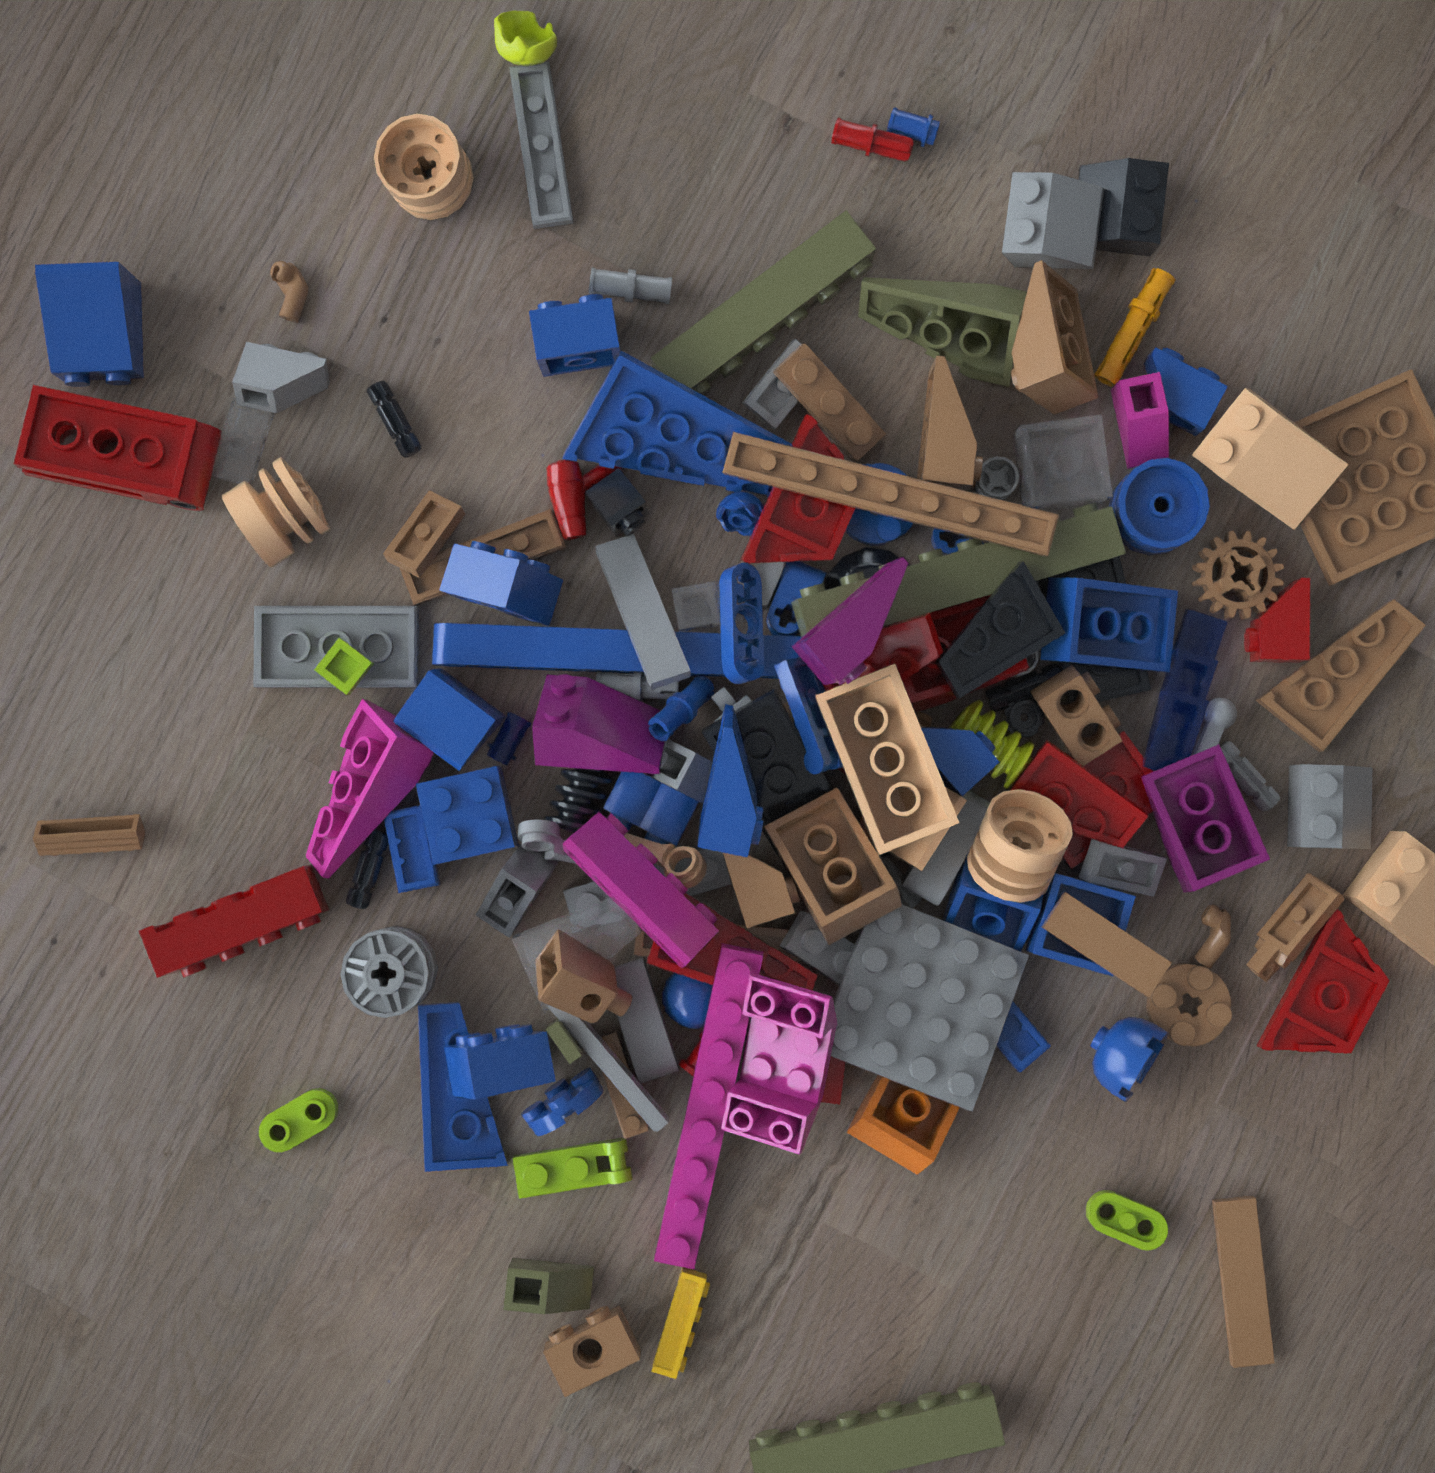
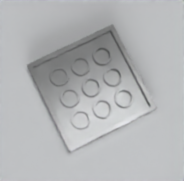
(925, 1004)

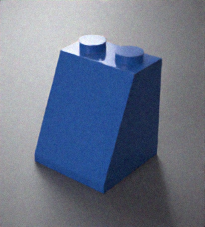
(91, 322)

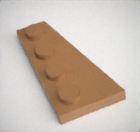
(1336, 681)

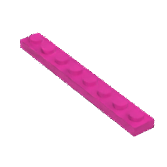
(701, 1129)

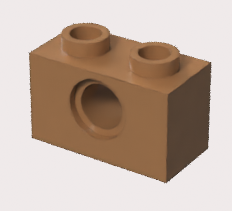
(578, 1370)

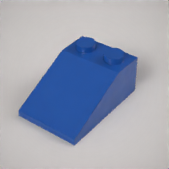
(1112, 624)
(730, 810)

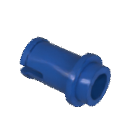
(914, 126)

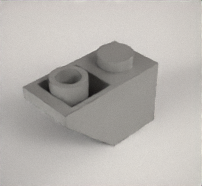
(277, 378)

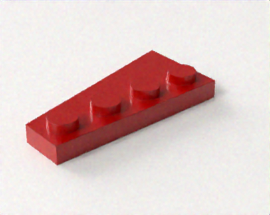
(704, 964)

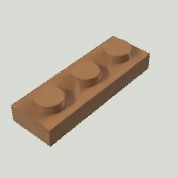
(829, 402)

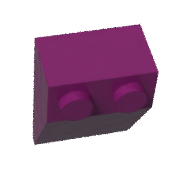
(850, 632)
(593, 728)
(1203, 820)

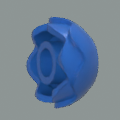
(739, 512)

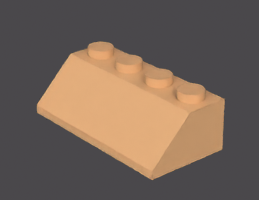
(886, 759)

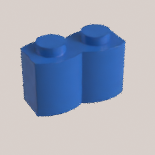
(651, 806)

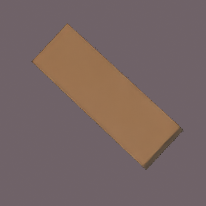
(1106, 944)

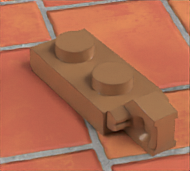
(1293, 925)

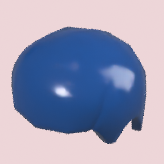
(686, 1000)

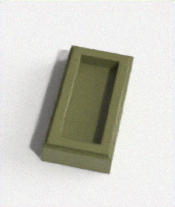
(564, 1040)

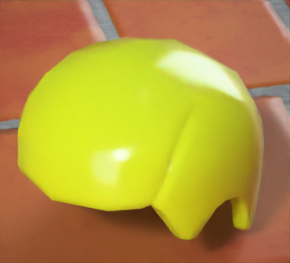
(522, 39)

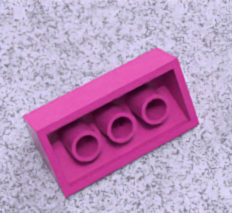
(640, 889)

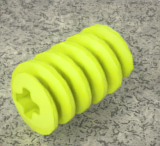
(1010, 756)

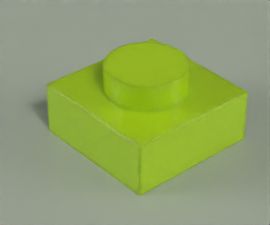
(344, 666)

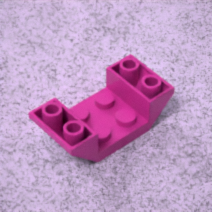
(781, 1064)

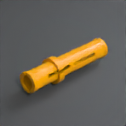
(1142, 313)

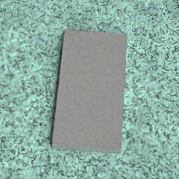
(296, 638)

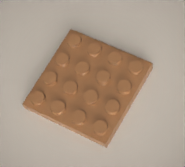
(1387, 490)

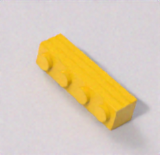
(679, 1322)

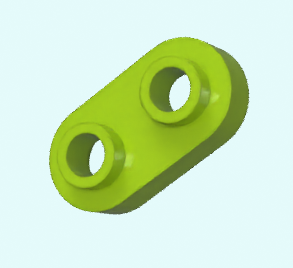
(297, 1120)
(1125, 1219)

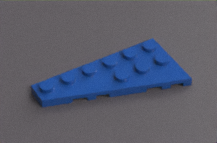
(661, 429)

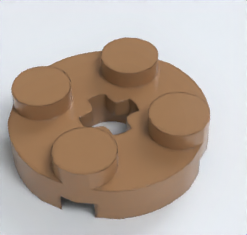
(1211, 1013)

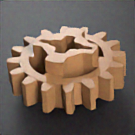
(1245, 589)

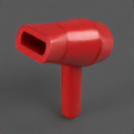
(567, 494)

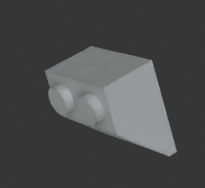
(1052, 221)
(1329, 806)

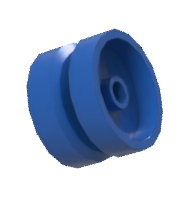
(1179, 493)

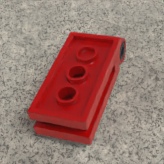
(156, 456)

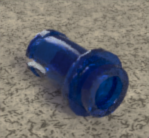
(508, 739)

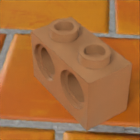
(1072, 718)

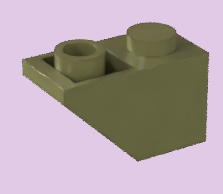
(547, 1286)

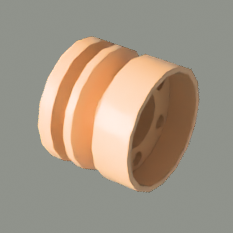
(410, 149)
(276, 512)
(1019, 845)

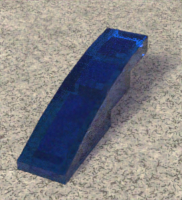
(1184, 690)

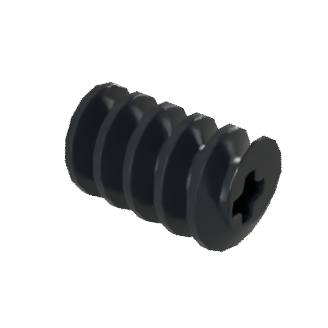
(578, 797)

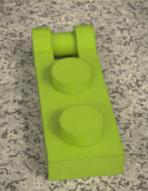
(570, 1168)

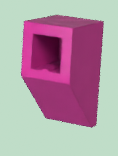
(1142, 418)

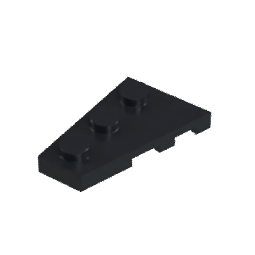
(1000, 634)

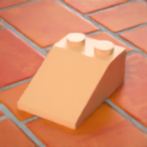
(1270, 458)
(1399, 891)

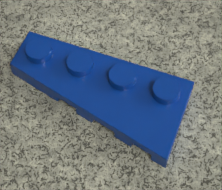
(455, 1129)

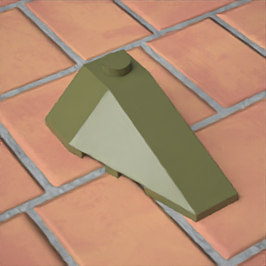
(957, 320)

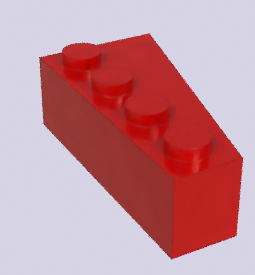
(235, 922)

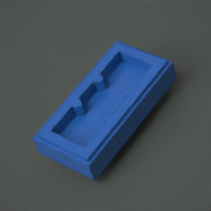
(410, 850)
(1020, 1040)

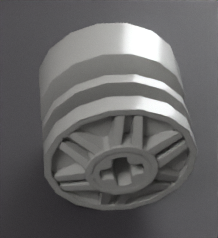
(406, 953)

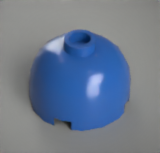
(1126, 1054)

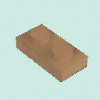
(424, 534)

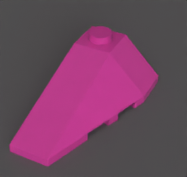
(374, 777)

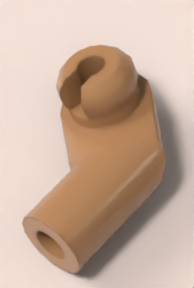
(294, 288)
(1219, 935)

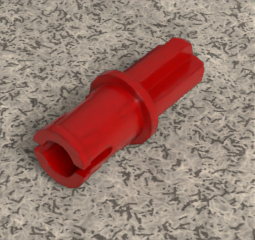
(872, 140)

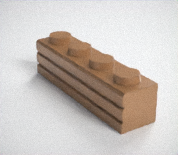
(89, 835)
(629, 1119)

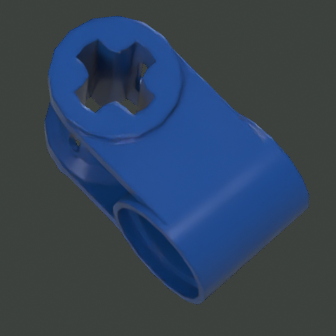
(794, 577)

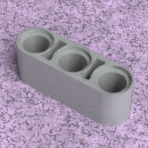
(948, 857)
(644, 1024)

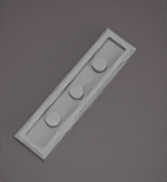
(541, 145)
(642, 612)
(614, 1069)

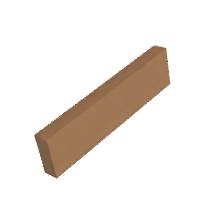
(532, 536)
(1243, 1281)

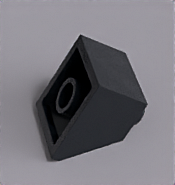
(1130, 204)

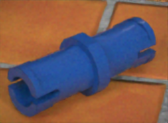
(681, 708)

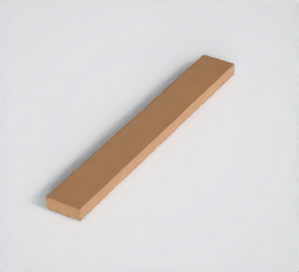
(890, 494)

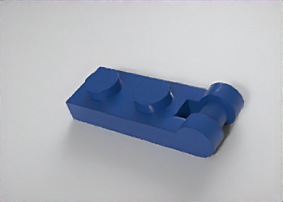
(800, 690)

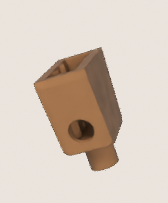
(578, 980)

